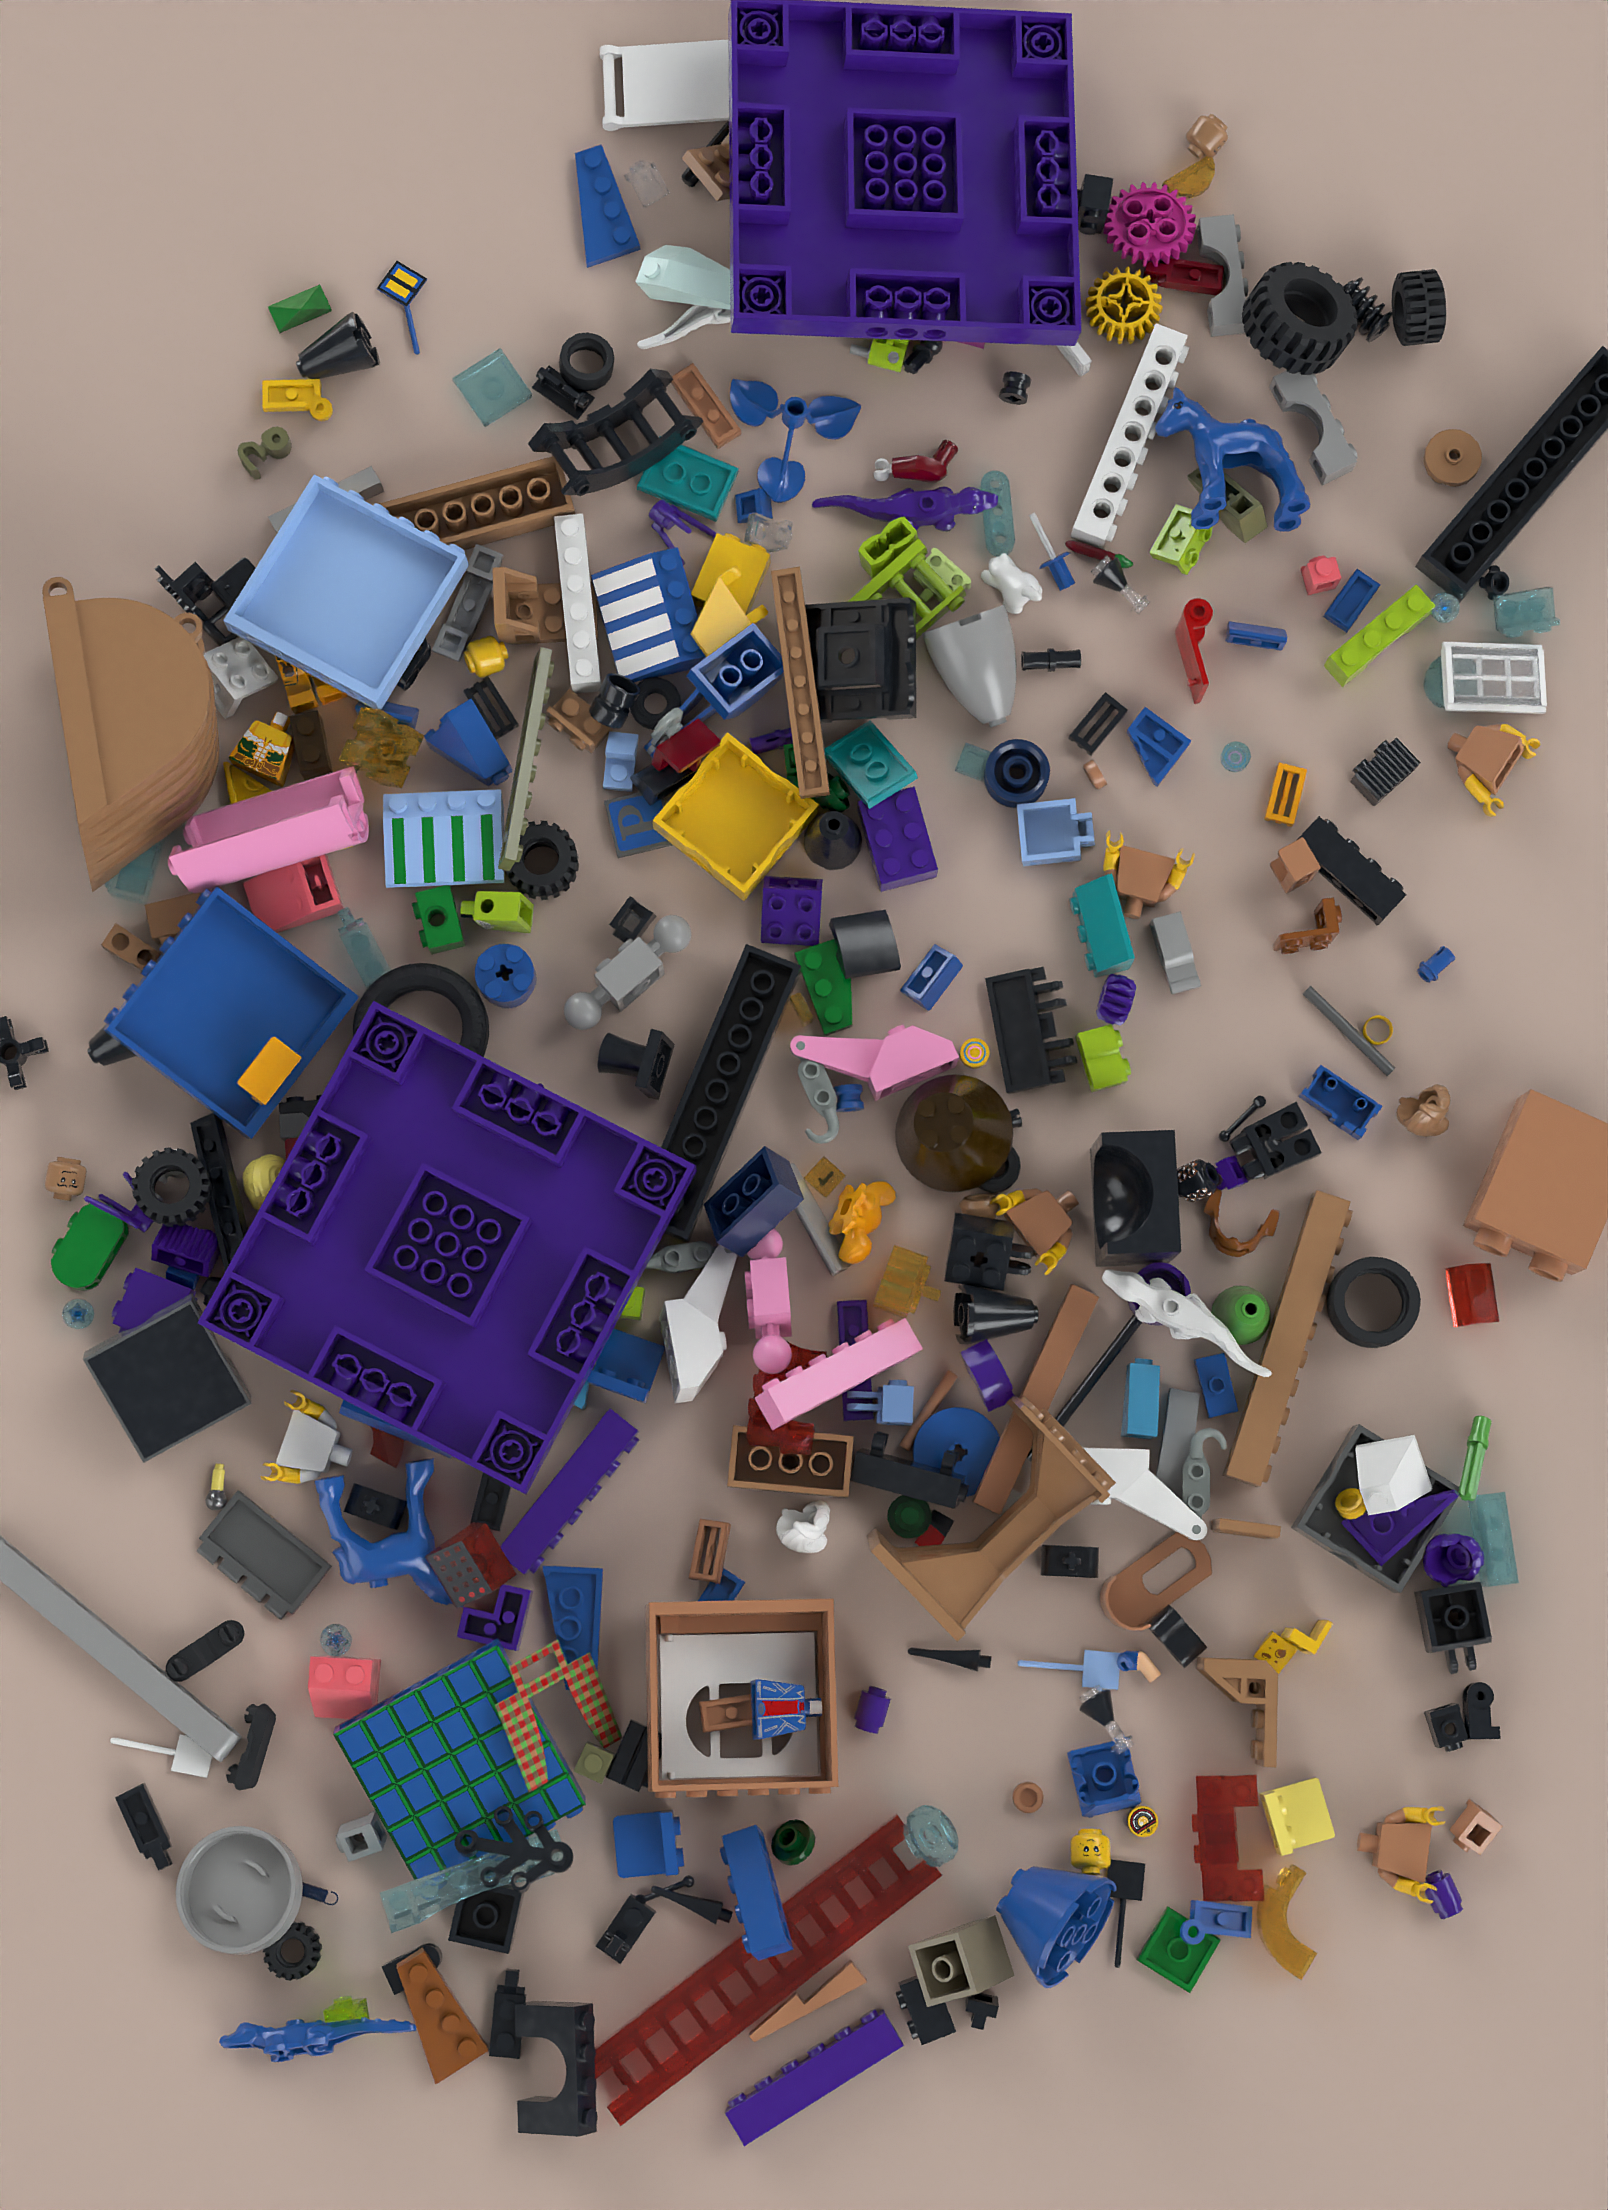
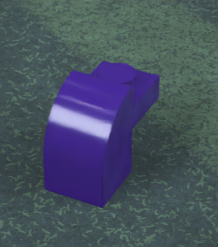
(988, 1374)

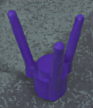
(667, 516)
(134, 1217)

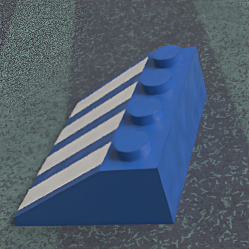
(648, 615)

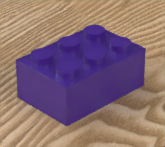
(898, 840)

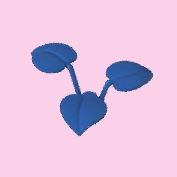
(757, 400)

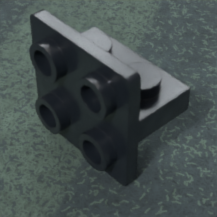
(191, 586)

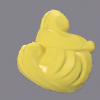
(260, 1176)

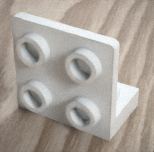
(237, 673)

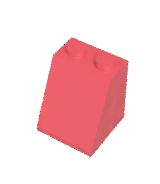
(343, 1685)

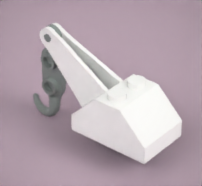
(690, 1323)
(1148, 1495)

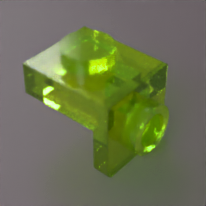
(346, 2009)

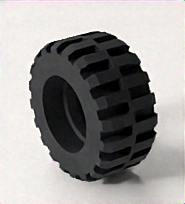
(1315, 299)

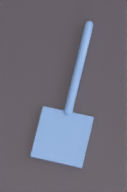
(1097, 1668)

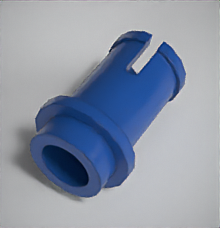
(1435, 964)

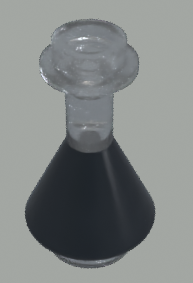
(1111, 575)
(1099, 1707)

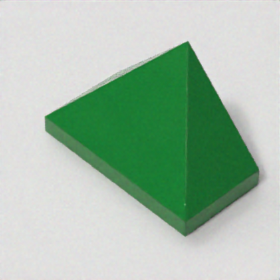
(299, 308)

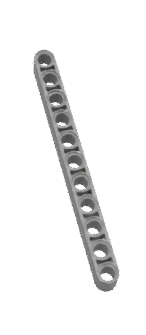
(115, 1653)

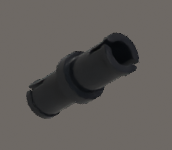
(1051, 660)

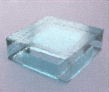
(973, 762)

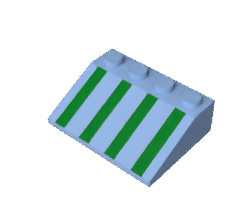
(443, 838)

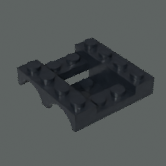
(885, 655)

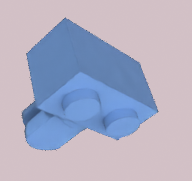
(893, 1403)

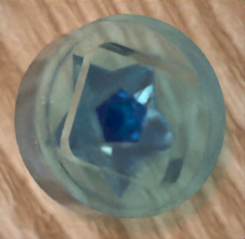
(1446, 607)
(78, 1313)
(335, 1640)

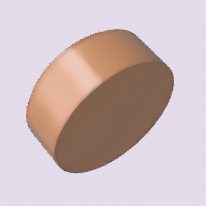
(1094, 775)
(1027, 1797)

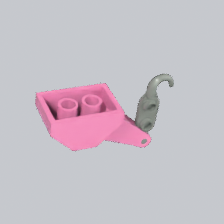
(886, 1064)

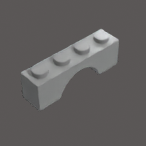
(1219, 242)
(1300, 394)

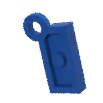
(1217, 1920)

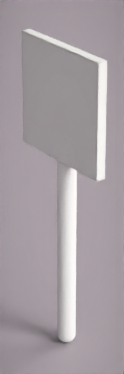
(188, 1756)

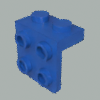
(647, 1844)

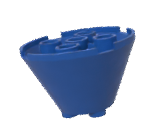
(1055, 1918)

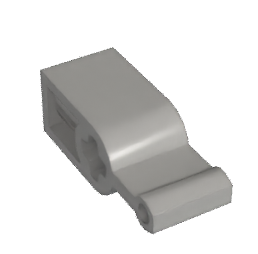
(1175, 952)

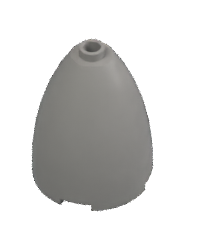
(977, 663)

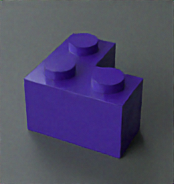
(505, 1623)

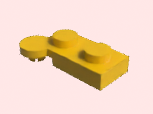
(296, 396)

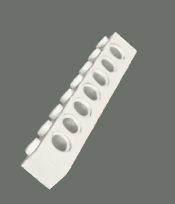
(1162, 343)

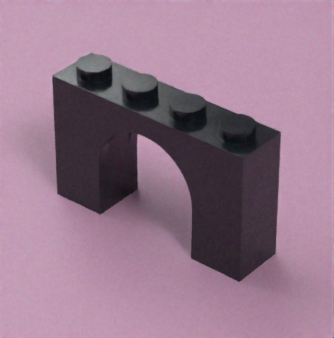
(572, 2031)

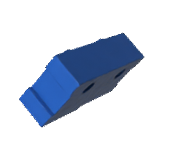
(1340, 1102)

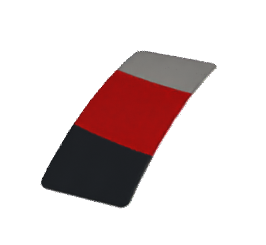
(937, 1530)

